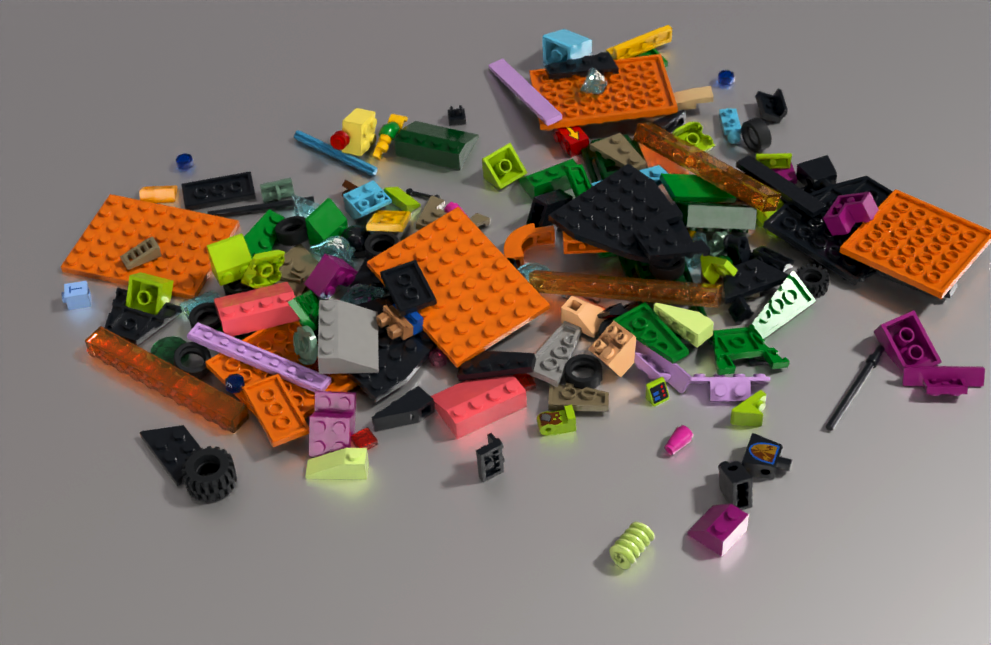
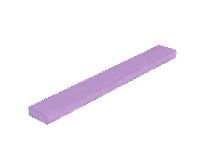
(525, 92)
(259, 358)

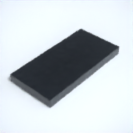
(218, 191)

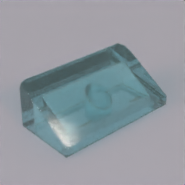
(207, 297)

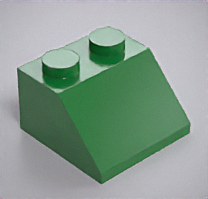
(325, 222)

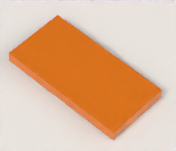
(275, 410)

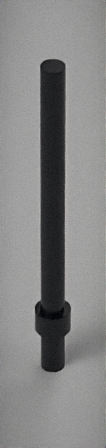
(257, 207)
(871, 362)

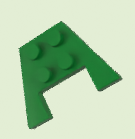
(741, 344)

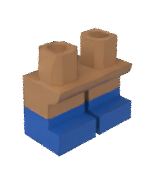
(401, 326)

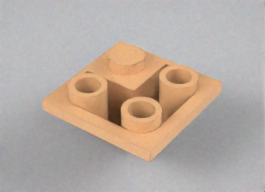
(582, 314)
(615, 348)

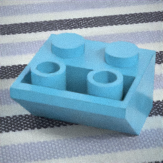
(365, 200)

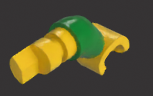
(388, 133)

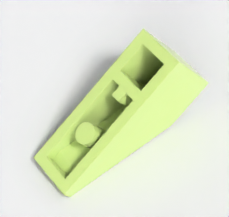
(686, 323)
(340, 464)

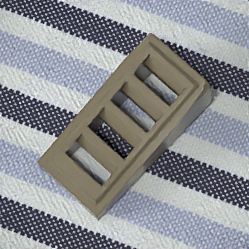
(147, 251)

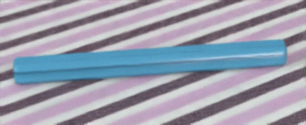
(338, 154)

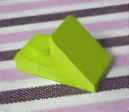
(714, 267)
(749, 411)

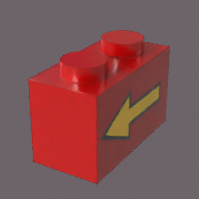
(571, 139)

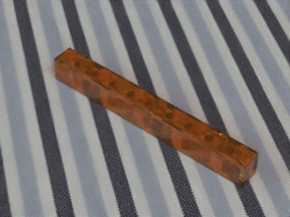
(707, 167)
(626, 288)
(167, 379)

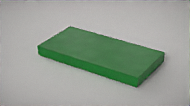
(694, 189)

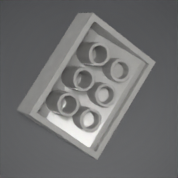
(347, 338)

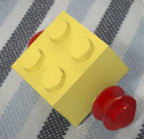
(356, 133)

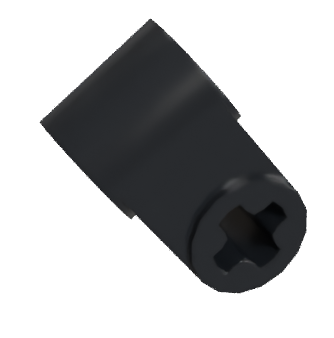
(737, 248)

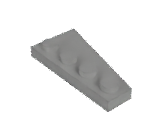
(555, 353)

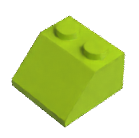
(229, 259)
(148, 292)

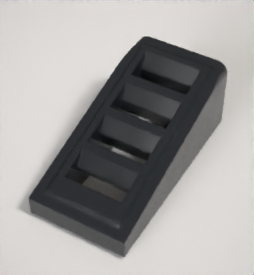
(670, 122)

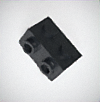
(772, 106)

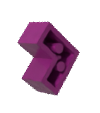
(849, 210)
(328, 275)

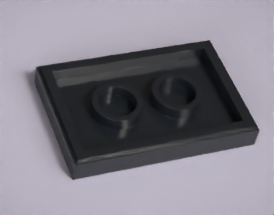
(408, 288)

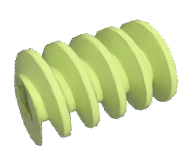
(631, 544)

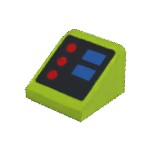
(657, 392)

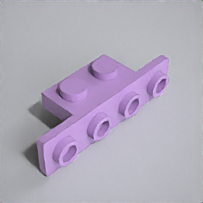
(658, 367)
(729, 388)

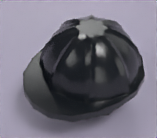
(356, 237)

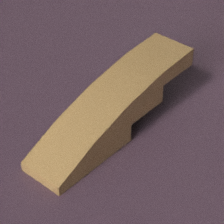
(688, 98)

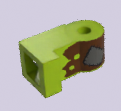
(557, 422)

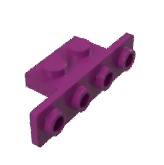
(944, 379)

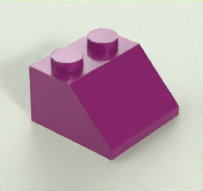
(720, 527)

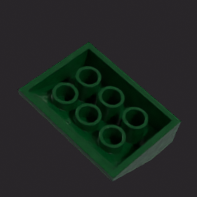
(434, 144)

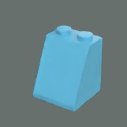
(565, 45)

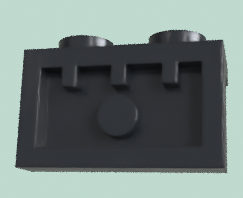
(772, 258)
(490, 458)

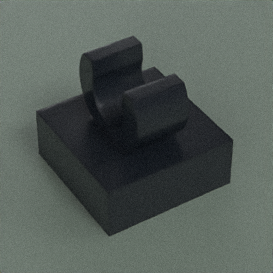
(456, 116)
(740, 310)

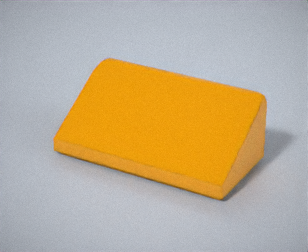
(158, 194)

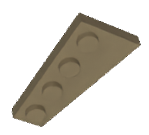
(302, 262)

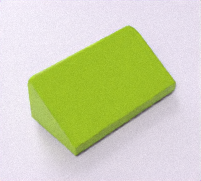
(775, 161)
(401, 199)

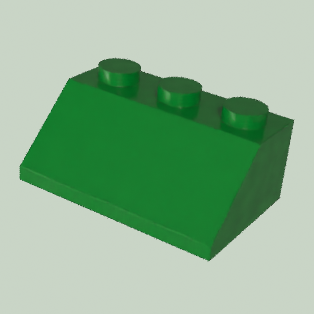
(547, 180)

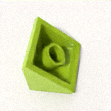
(502, 167)

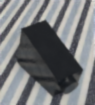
(546, 204)

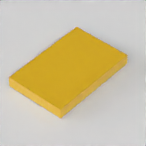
(388, 221)

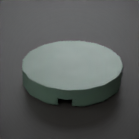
(305, 345)

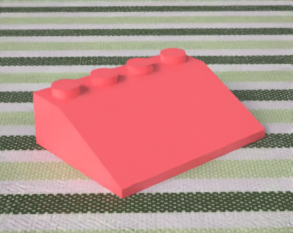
(256, 309)
(479, 403)

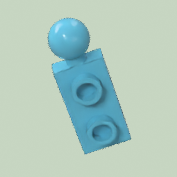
(730, 125)

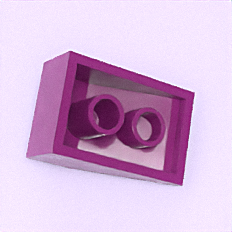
(907, 342)

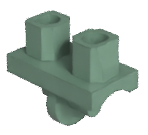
(277, 190)
(716, 244)

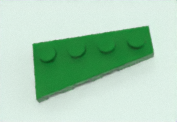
(307, 309)

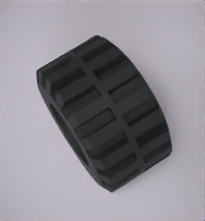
(210, 486)

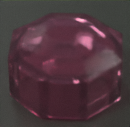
(438, 358)

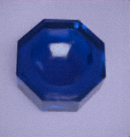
(725, 77)
(184, 161)
(234, 383)

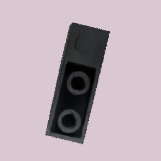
(407, 410)

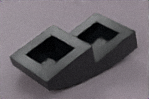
(617, 310)

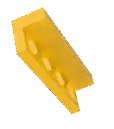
(641, 43)

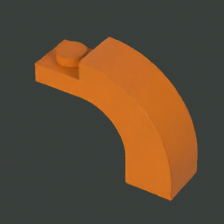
(525, 238)

